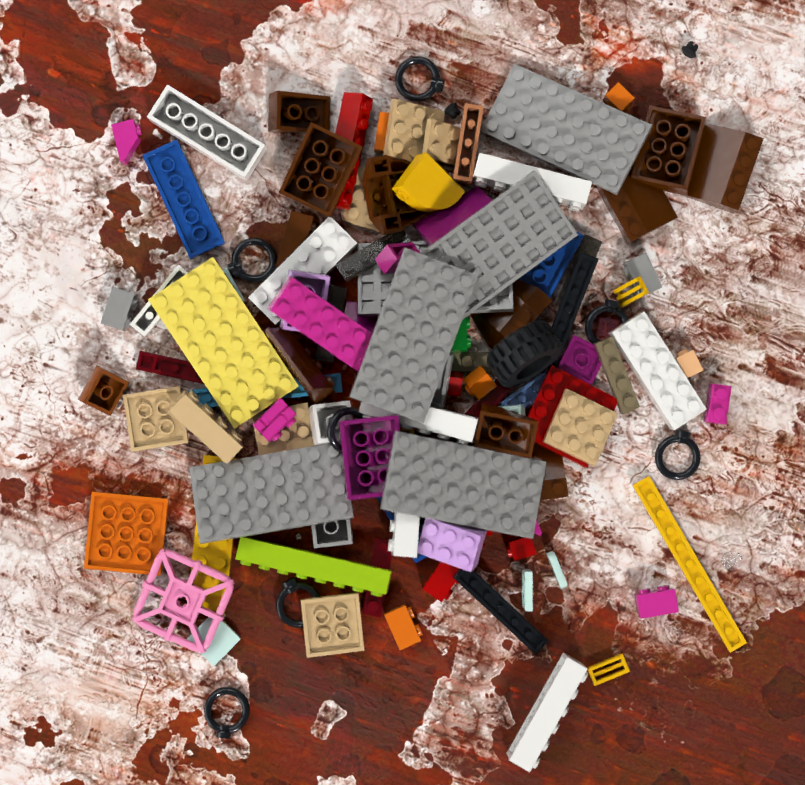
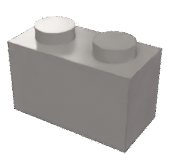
(642, 267)
(119, 309)

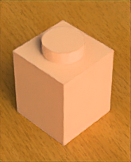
(688, 362)

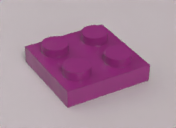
(580, 360)

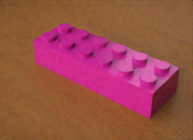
(321, 322)

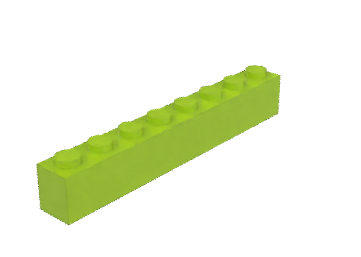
(314, 565)

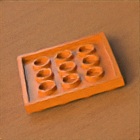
(125, 532)

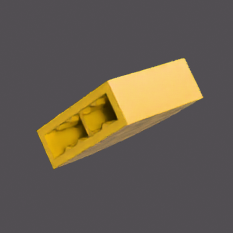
(427, 185)

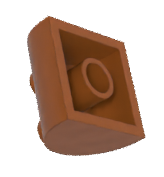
(103, 390)

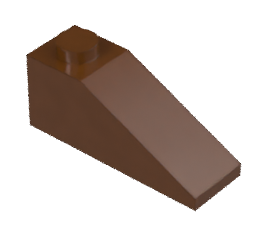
(297, 231)

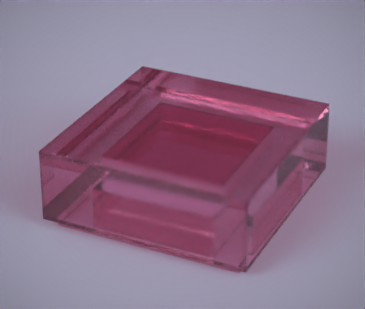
(605, 326)

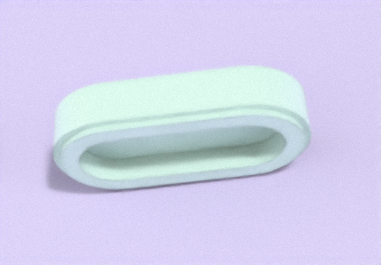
(556, 569)

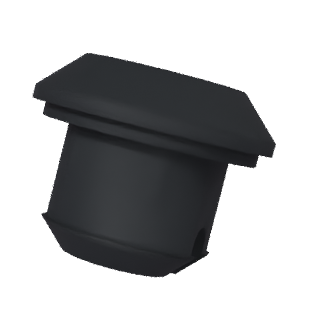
(689, 50)
(452, 110)

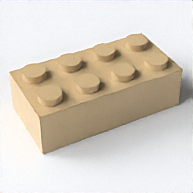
(206, 425)

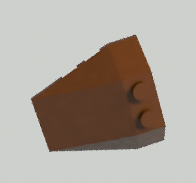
(384, 207)
(527, 306)

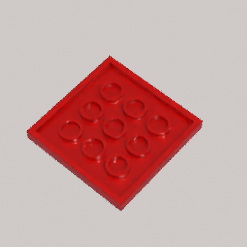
(549, 397)

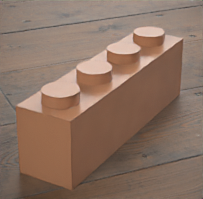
(468, 144)

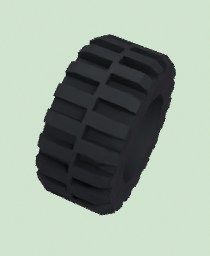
(524, 353)

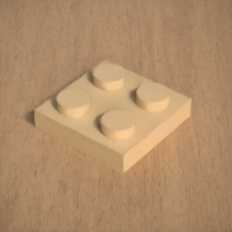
(441, 141)

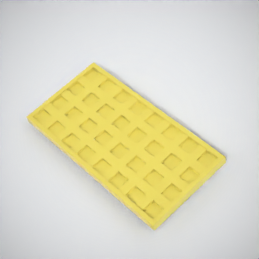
(223, 342)

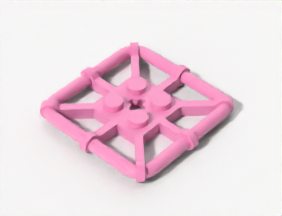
(194, 596)

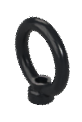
(436, 83)
(236, 269)
(609, 306)
(333, 421)
(679, 437)
(288, 587)
(226, 731)

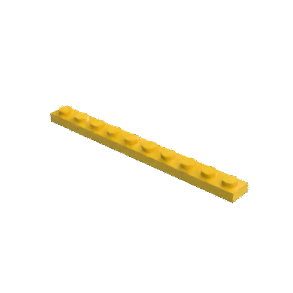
(689, 564)

